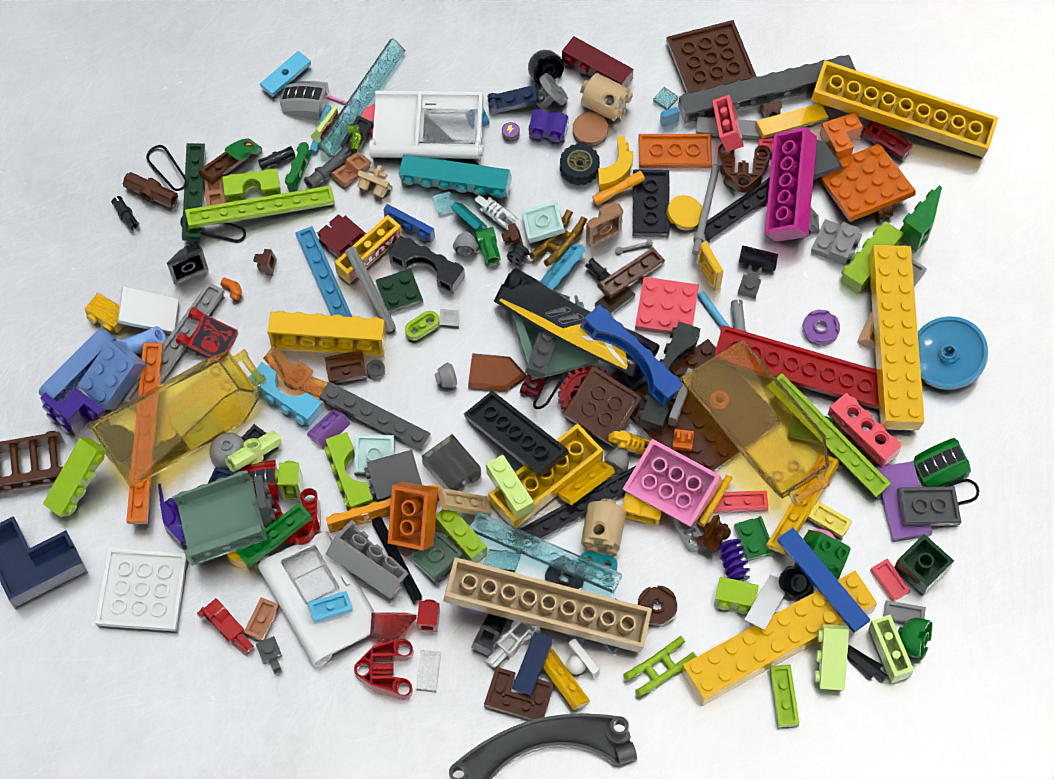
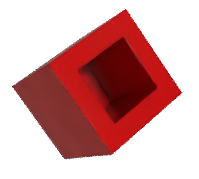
(428, 615)

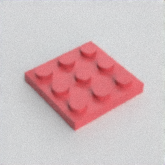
(665, 304)

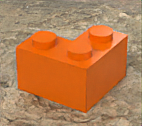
(840, 133)

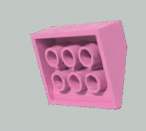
(673, 483)

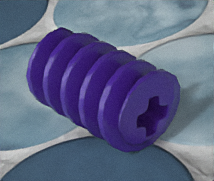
(732, 560)

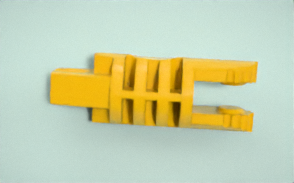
(629, 441)

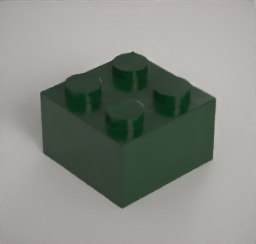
(924, 564)

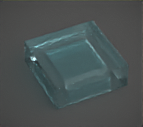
(665, 98)
(443, 202)

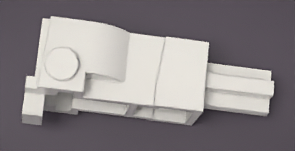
(509, 643)

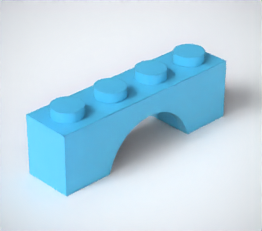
(303, 408)

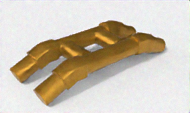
(559, 250)

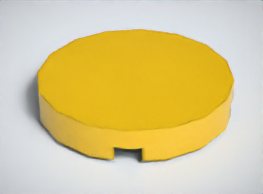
(684, 212)

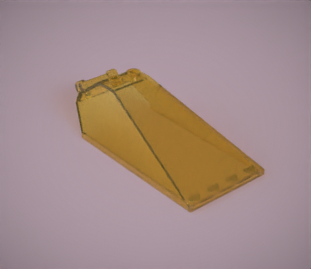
(179, 416)
(762, 421)

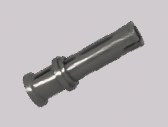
(322, 173)

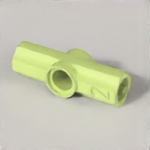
(253, 451)

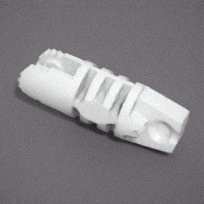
(495, 211)

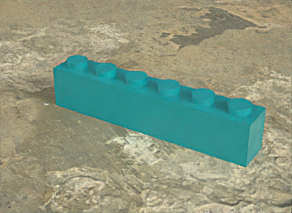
(455, 176)

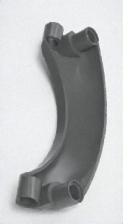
(578, 731)

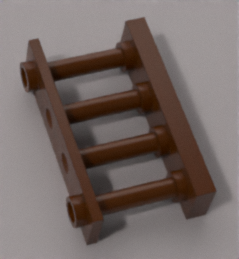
(35, 476)

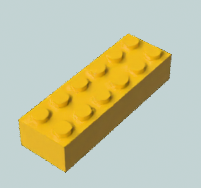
(327, 333)
(582, 456)

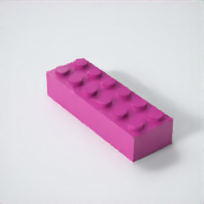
(791, 184)

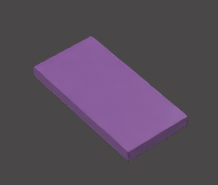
(900, 476)

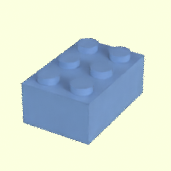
(111, 375)

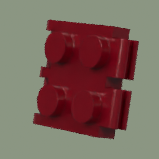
(340, 236)

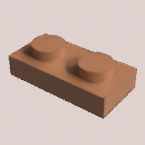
(261, 619)

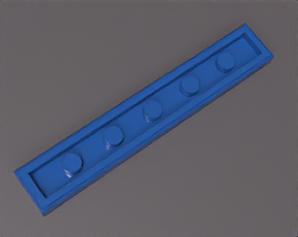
(823, 580)

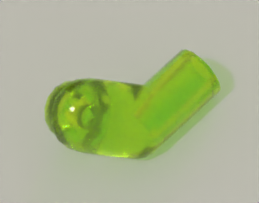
(356, 135)

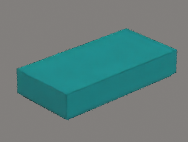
(468, 216)

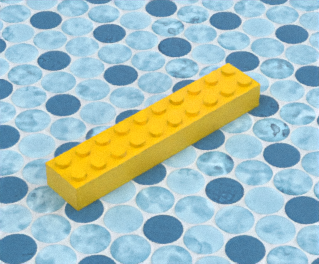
(904, 109)
(896, 338)
(758, 649)

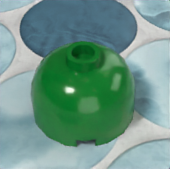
(915, 636)

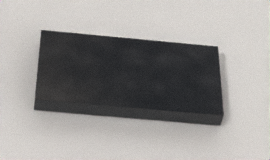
(651, 204)

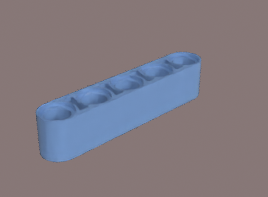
(74, 369)

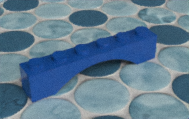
(603, 327)

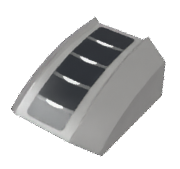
(304, 99)

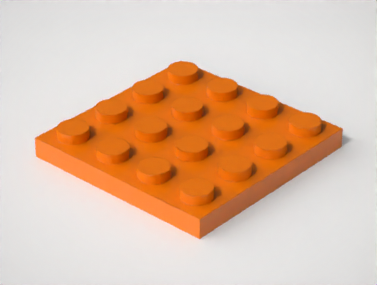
(867, 183)

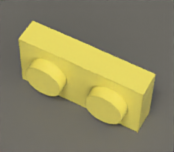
(829, 519)

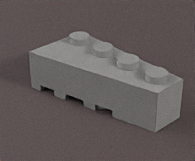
(366, 560)

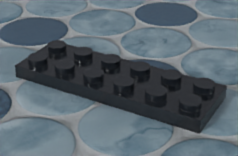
(516, 433)

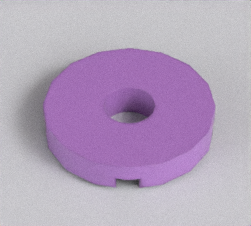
(816, 336)

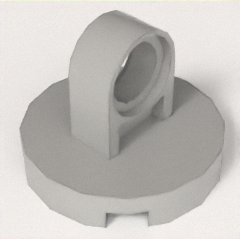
(551, 92)

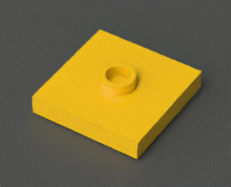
(710, 266)

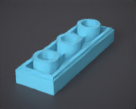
(285, 73)

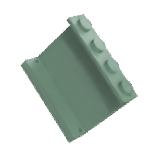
(563, 357)
(220, 517)

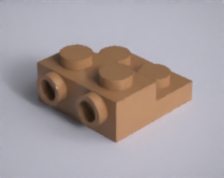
(605, 225)

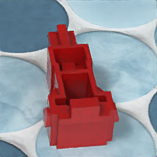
(225, 624)

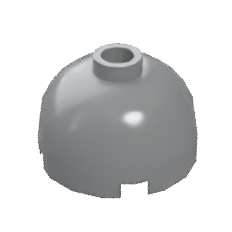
(223, 447)

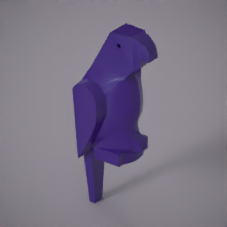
(171, 518)

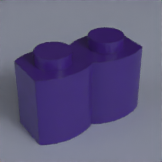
(548, 125)

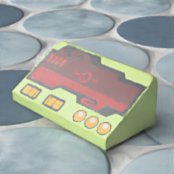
(325, 124)

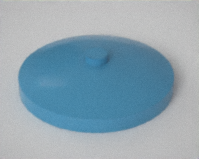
(951, 352)

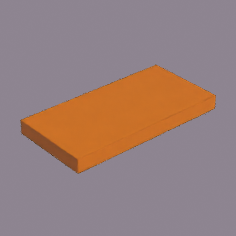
(675, 151)

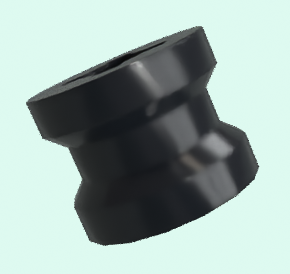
(518, 254)

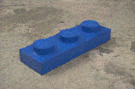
(410, 224)

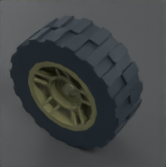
(581, 155)

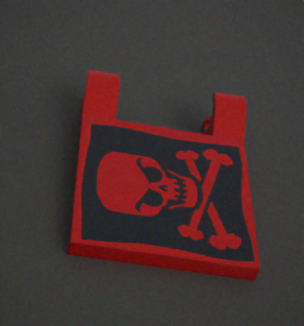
(210, 335)

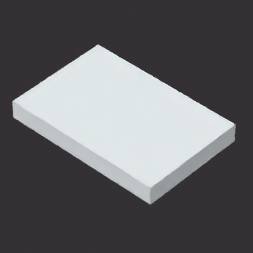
(147, 310)

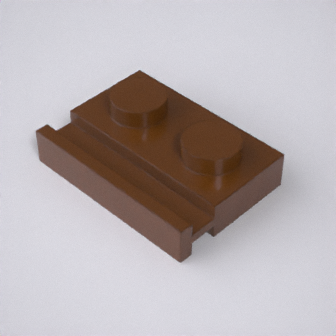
(345, 367)

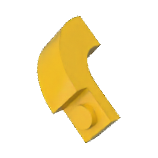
(620, 169)

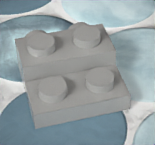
(836, 241)

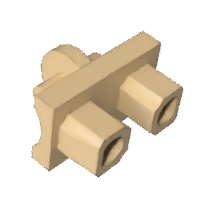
(381, 185)

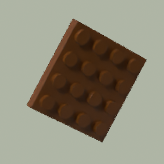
(710, 56)

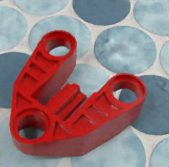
(311, 528)
(385, 653)

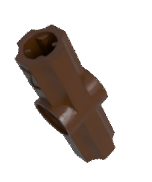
(150, 189)

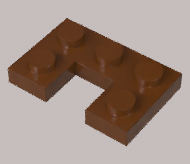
(503, 700)

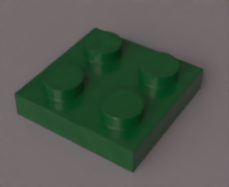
(399, 291)

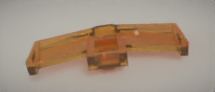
(294, 376)

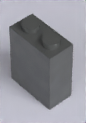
(390, 471)

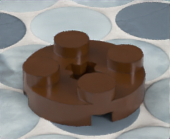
(668, 603)

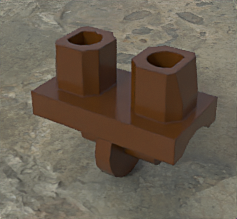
(713, 534)

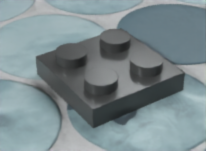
(265, 501)

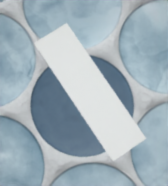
(766, 603)

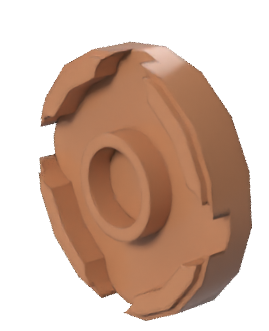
(590, 128)

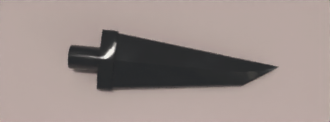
(866, 664)

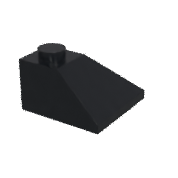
(187, 262)

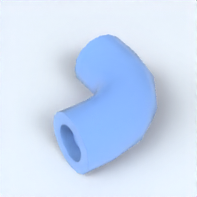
(135, 342)

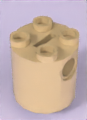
(599, 95)
(603, 527)

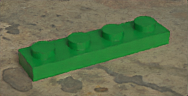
(276, 534)

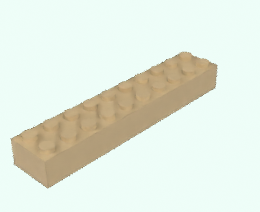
(547, 605)

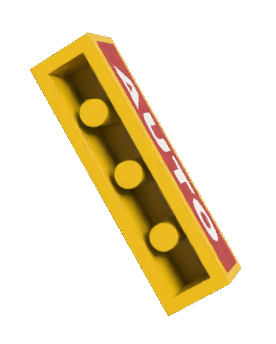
(370, 247)

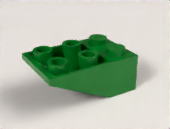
(920, 223)

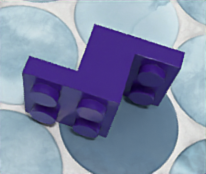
(73, 411)

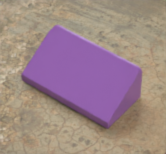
(329, 426)

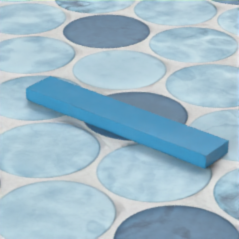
(322, 272)

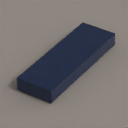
(532, 663)

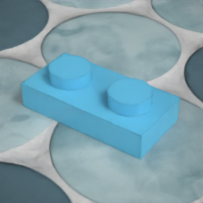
(330, 607)

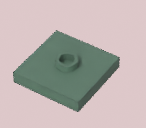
(437, 559)

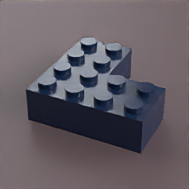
(35, 570)

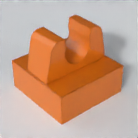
(683, 440)

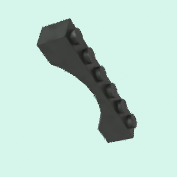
(682, 344)

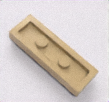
(464, 502)

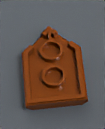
(494, 373)

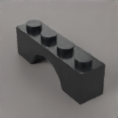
(408, 253)
(489, 634)

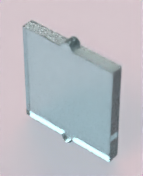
(502, 559)

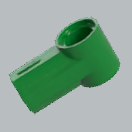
(487, 242)

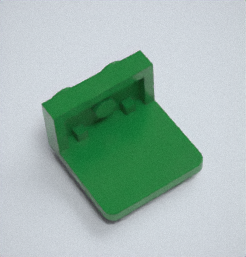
(829, 550)

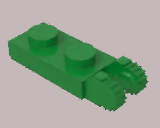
(298, 167)

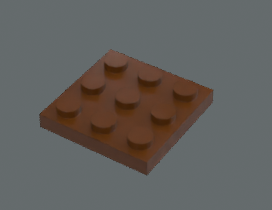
(601, 405)

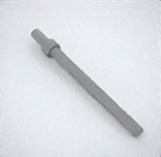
(699, 236)

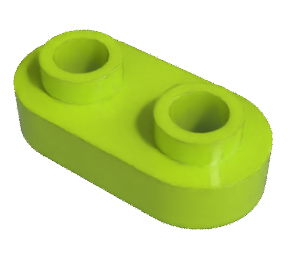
(421, 326)

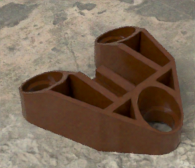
(743, 177)

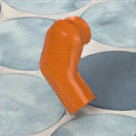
(234, 287)

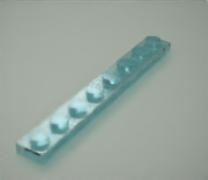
(361, 97)
(546, 552)

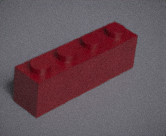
(592, 61)

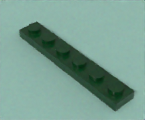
(194, 189)

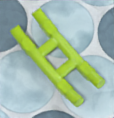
(647, 666)

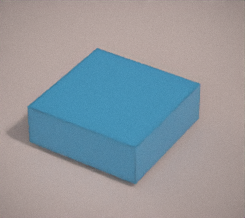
(669, 116)

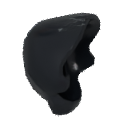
(795, 582)

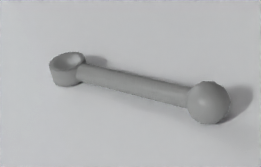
(619, 250)

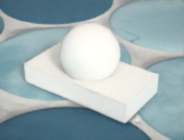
(580, 661)

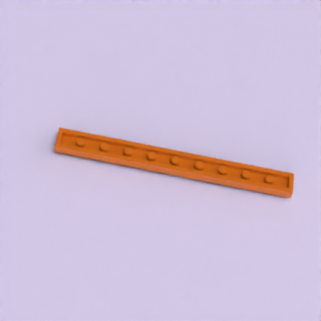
(149, 378)

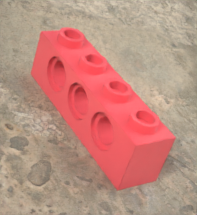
(865, 439)

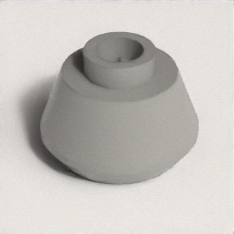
(465, 244)
(446, 376)
(618, 459)

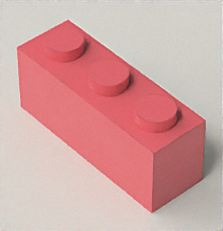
(728, 123)

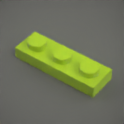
(784, 696)

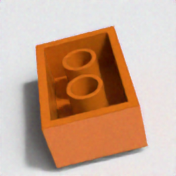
(412, 515)

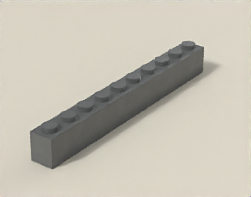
(757, 90)

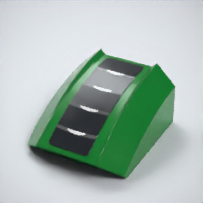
(942, 464)

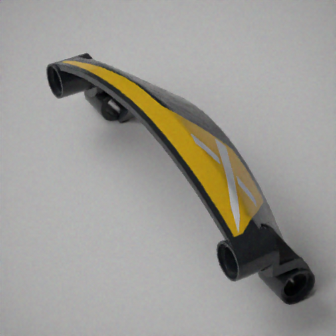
(562, 319)

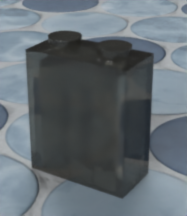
(451, 464)

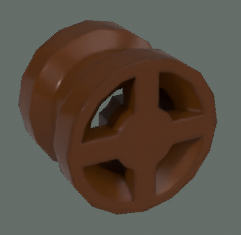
(881, 214)

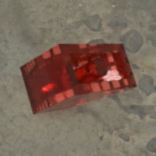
(390, 624)

